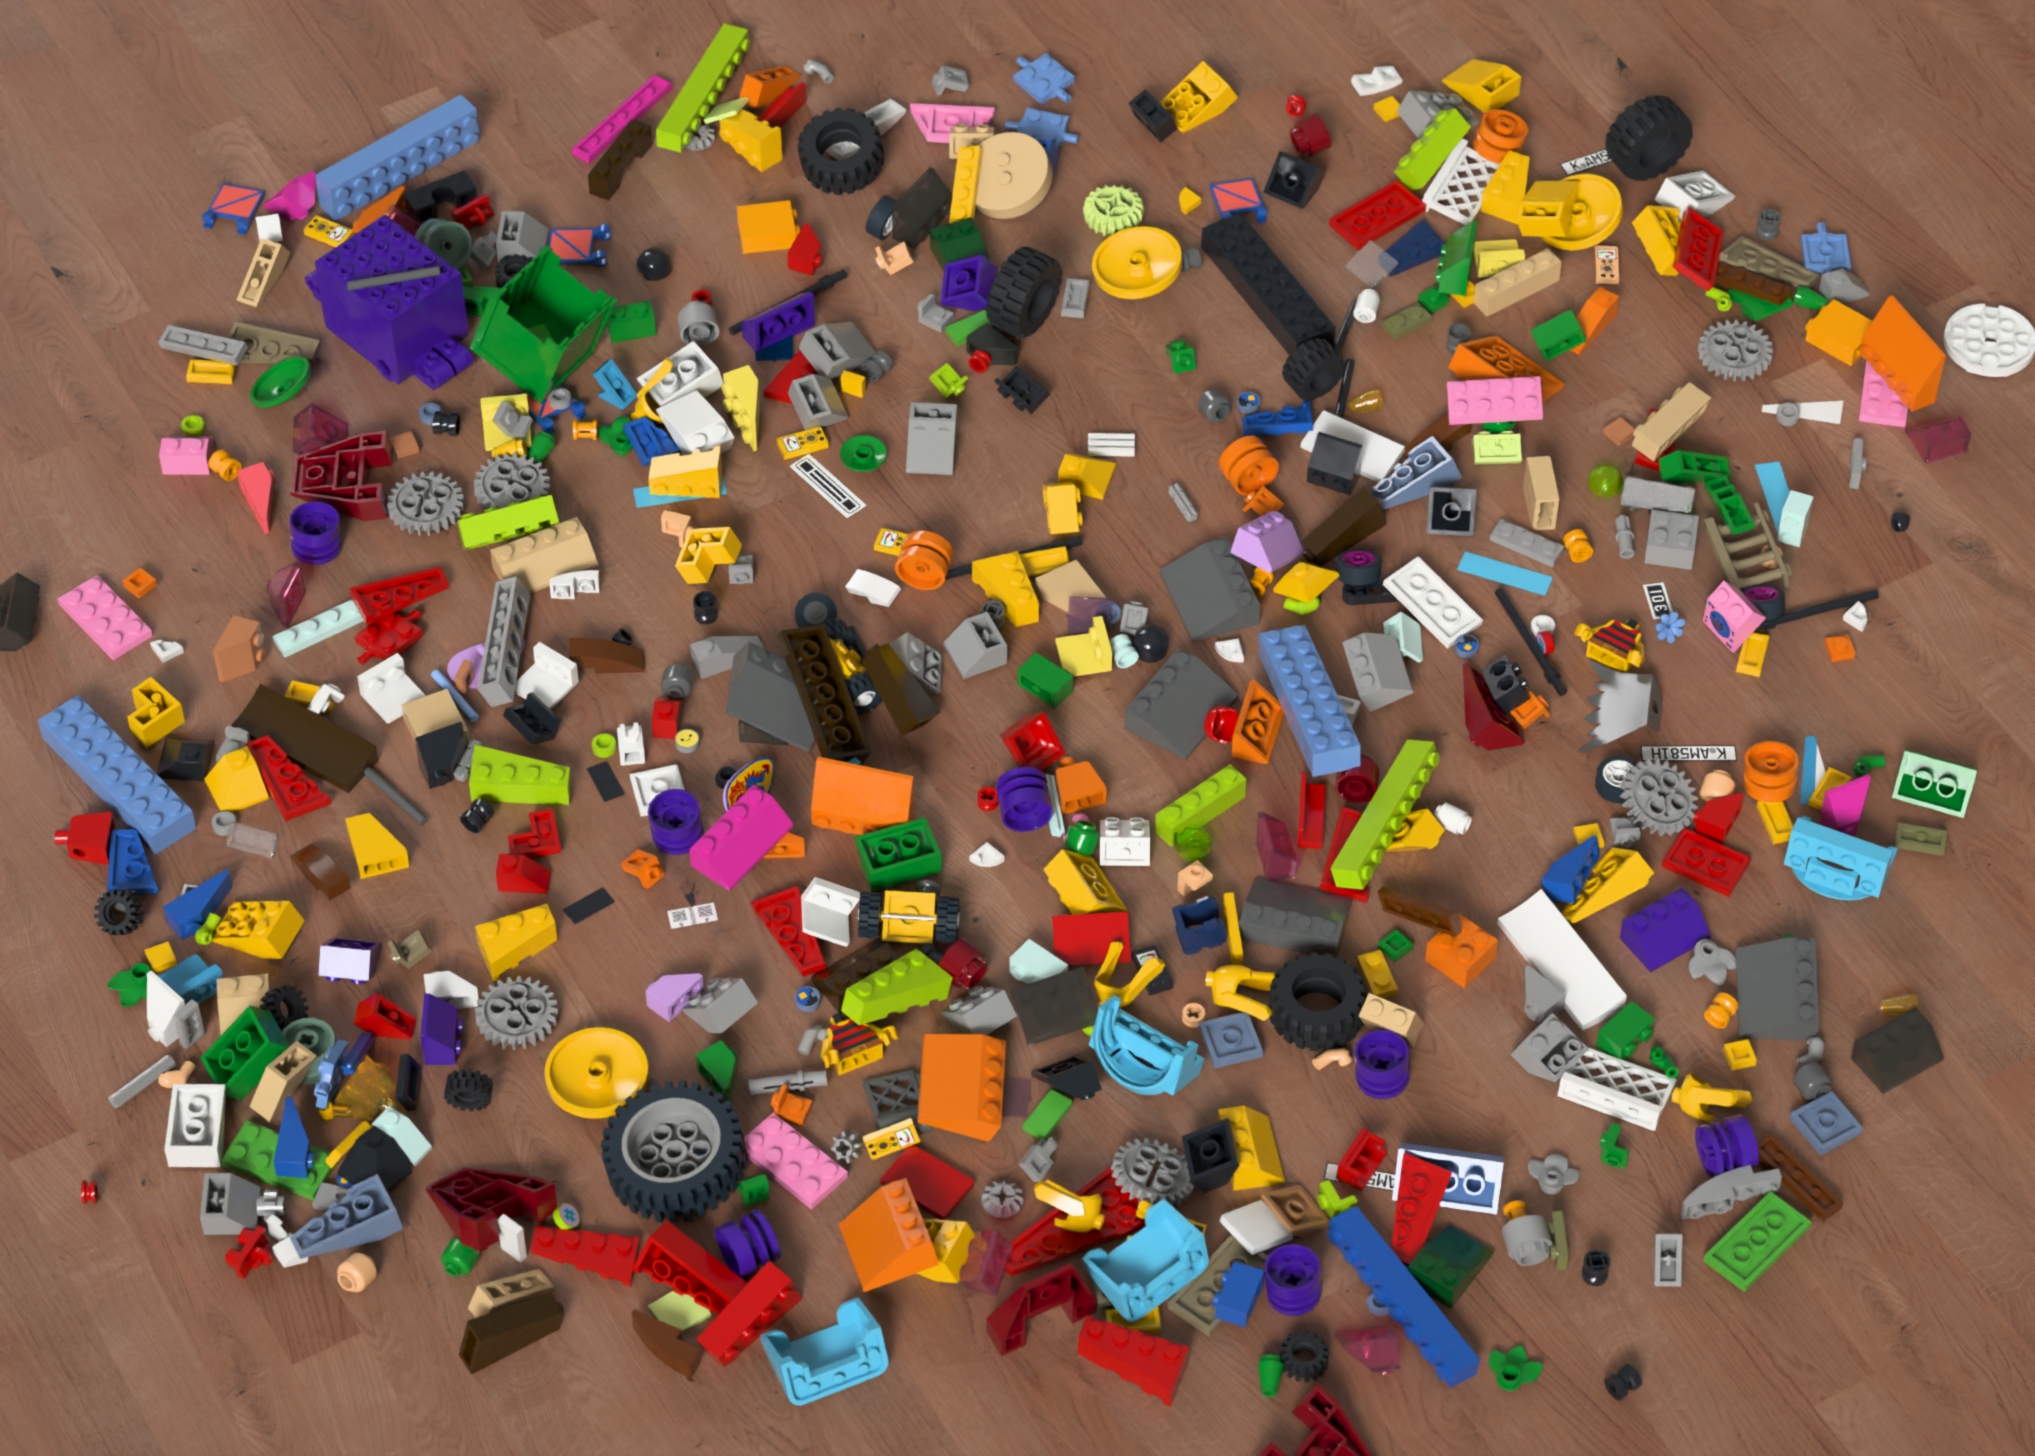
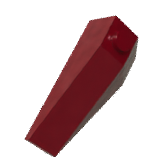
(1484, 716)

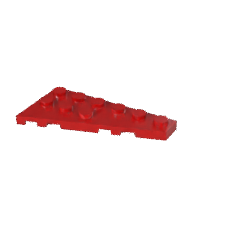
(1047, 1242)

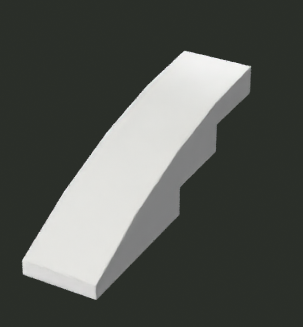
(883, 115)

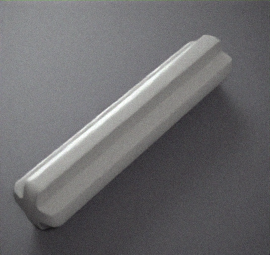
(141, 1081)

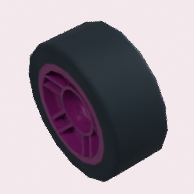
(1358, 566)
(1767, 599)

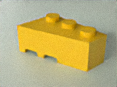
(752, 139)
(1506, 187)
(1659, 232)
(688, 474)
(1007, 582)
(515, 937)

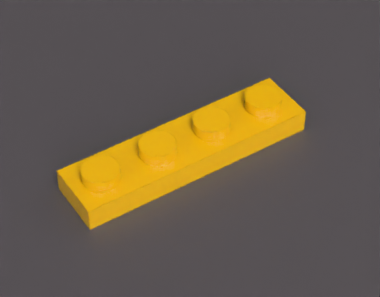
(966, 183)

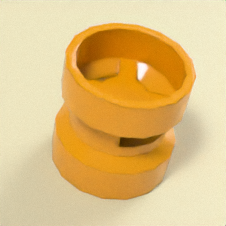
(224, 465)
(1577, 545)
(1721, 1010)

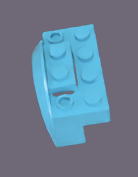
(1865, 858)
(1121, 1030)

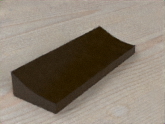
(824, 693)
(308, 738)

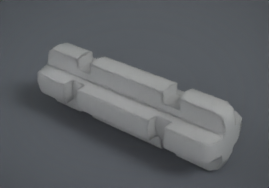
(1183, 502)
(462, 771)

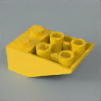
(1485, 84)
(1198, 98)
(1547, 208)
(259, 928)
(951, 1248)

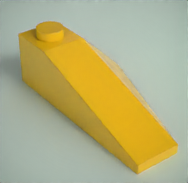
(1615, 877)

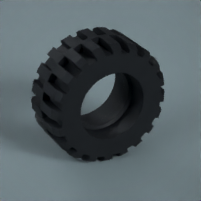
(1648, 137)
(845, 174)
(1024, 292)
(1317, 975)

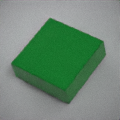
(1395, 945)

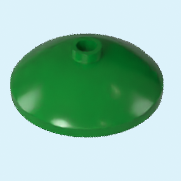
(281, 382)

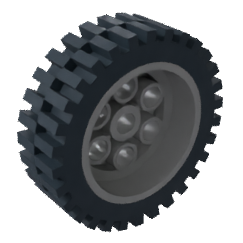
(690, 1179)

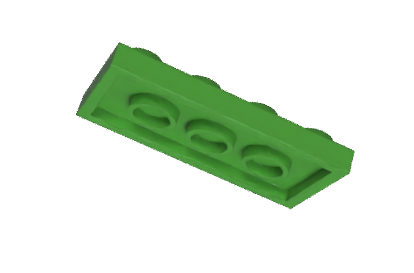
(254, 1154)
(1757, 1241)

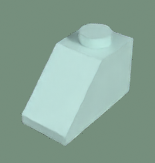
(406, 1135)

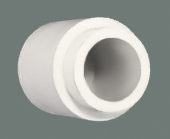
(1367, 306)
(1453, 818)

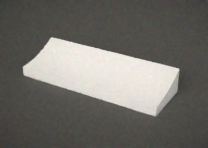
(1564, 960)

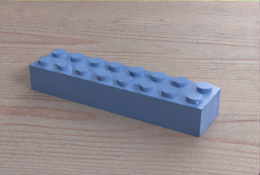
(397, 157)
(1309, 700)
(117, 774)

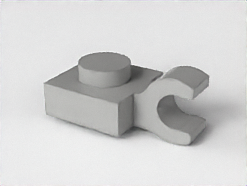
(483, 250)
(1037, 1160)

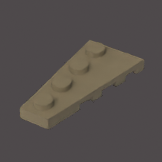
(1760, 260)
(272, 346)

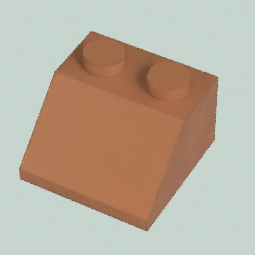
(239, 649)

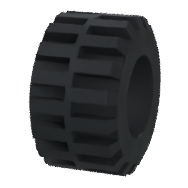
(1313, 369)

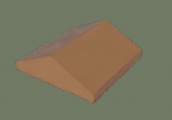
(1296, 1210)

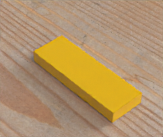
(1232, 928)

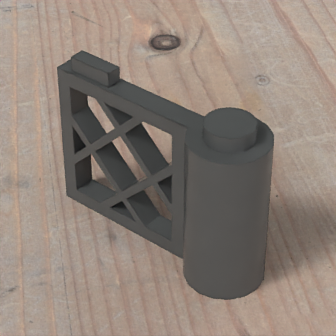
(899, 1111)

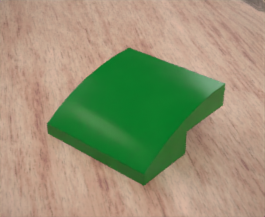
(1754, 307)

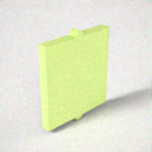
(726, 109)
(679, 1311)

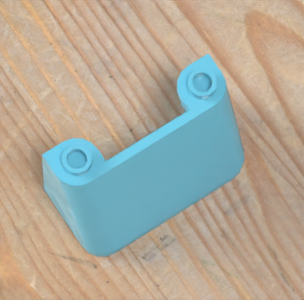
(1150, 1263)
(830, 1357)

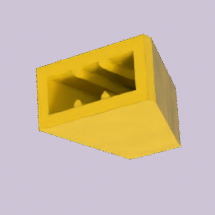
(374, 847)

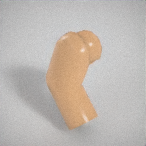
(1331, 1055)
(177, 1077)

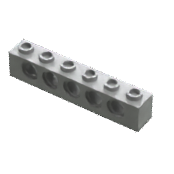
(504, 641)

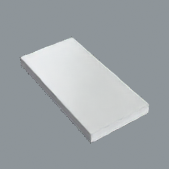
(1378, 452)
(1432, 602)

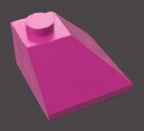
(294, 198)
(1845, 806)

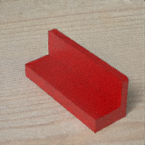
(784, 106)
(1311, 814)

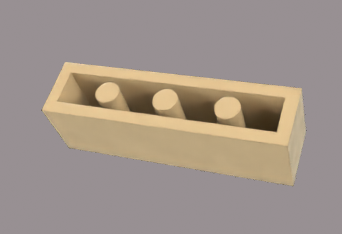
(1517, 282)
(1670, 421)

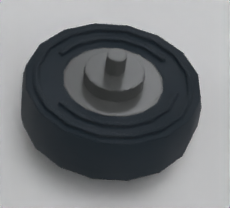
(814, 609)

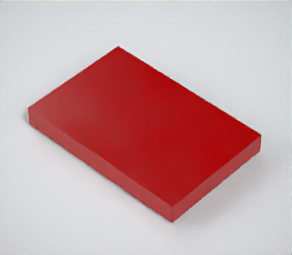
(1706, 862)
(1087, 937)
(933, 1183)

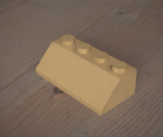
(545, 555)

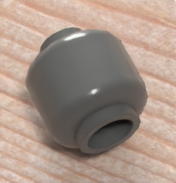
(1214, 405)
(677, 681)
(1812, 1080)

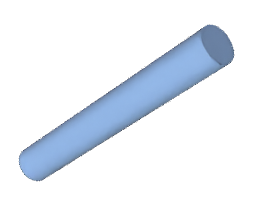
(457, 698)

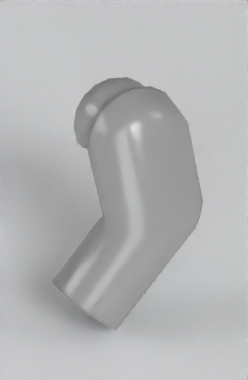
(820, 68)
(810, 1036)
(1815, 1051)

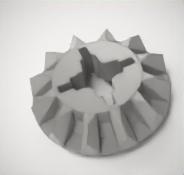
(706, 139)
(1012, 1203)

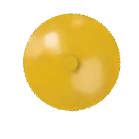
(1594, 213)
(1137, 262)
(595, 1072)

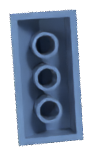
(1473, 1180)

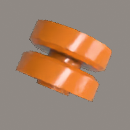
(1498, 134)
(1248, 465)
(924, 560)
(1770, 771)

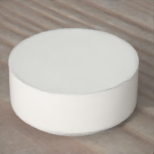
(1542, 623)

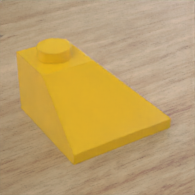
(1087, 473)
(1305, 581)
(236, 781)
(1417, 832)

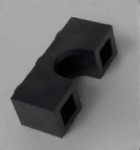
(453, 189)

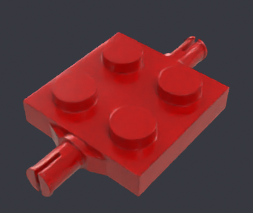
(388, 636)

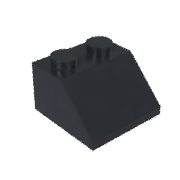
(1294, 180)
(1335, 463)
(1211, 1155)

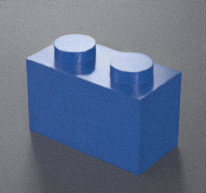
(1239, 1294)

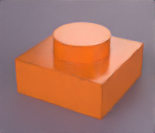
(139, 583)
(1839, 648)

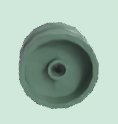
(447, 240)
(316, 1037)

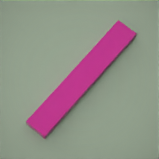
(613, 125)

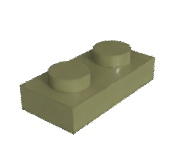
(1406, 321)
(1920, 839)
(1558, 1249)

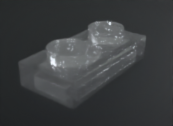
(252, 839)

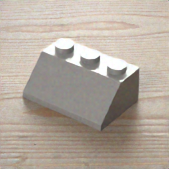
(1377, 669)

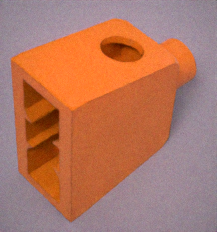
(1078, 786)

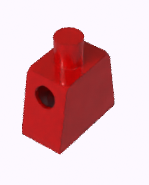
(88, 837)

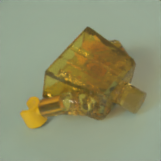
(364, 1093)

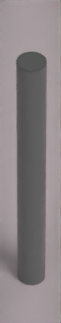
(393, 278)
(396, 796)

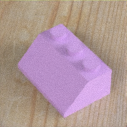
(1268, 542)

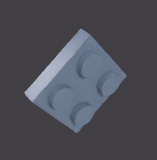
(1230, 1040)
(1826, 1123)

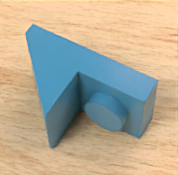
(615, 386)

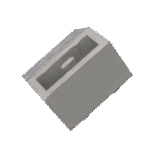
(1420, 108)
(835, 348)
(931, 438)

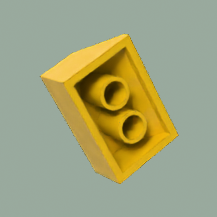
(1082, 884)
(1254, 1147)

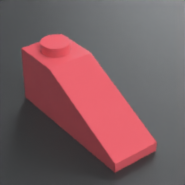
(258, 490)

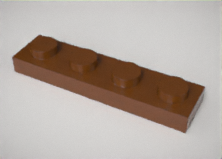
(1752, 283)
(1420, 911)
(1798, 1178)

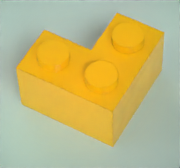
(1062, 507)
(704, 549)
(155, 713)

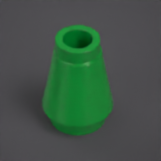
(1809, 299)
(541, 447)
(1270, 1374)

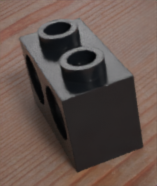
(1153, 115)
(1506, 683)

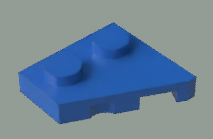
(649, 440)

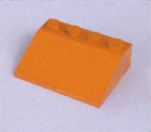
(1903, 355)
(1498, 360)
(860, 797)
(962, 1084)
(888, 1237)

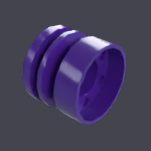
(315, 533)
(1024, 799)
(675, 821)
(1382, 1064)
(1726, 1145)
(751, 1242)
(1293, 1279)

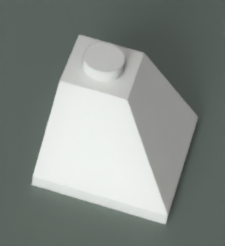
(161, 1008)

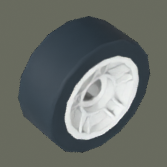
(880, 218)
(1610, 778)

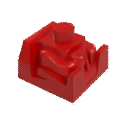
(1033, 742)

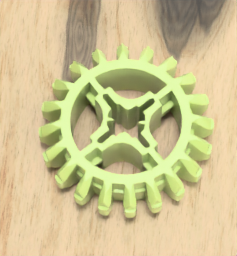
(1113, 209)

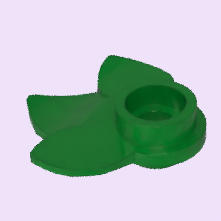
(616, 436)
(130, 985)
(1514, 1366)

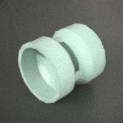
(1122, 651)

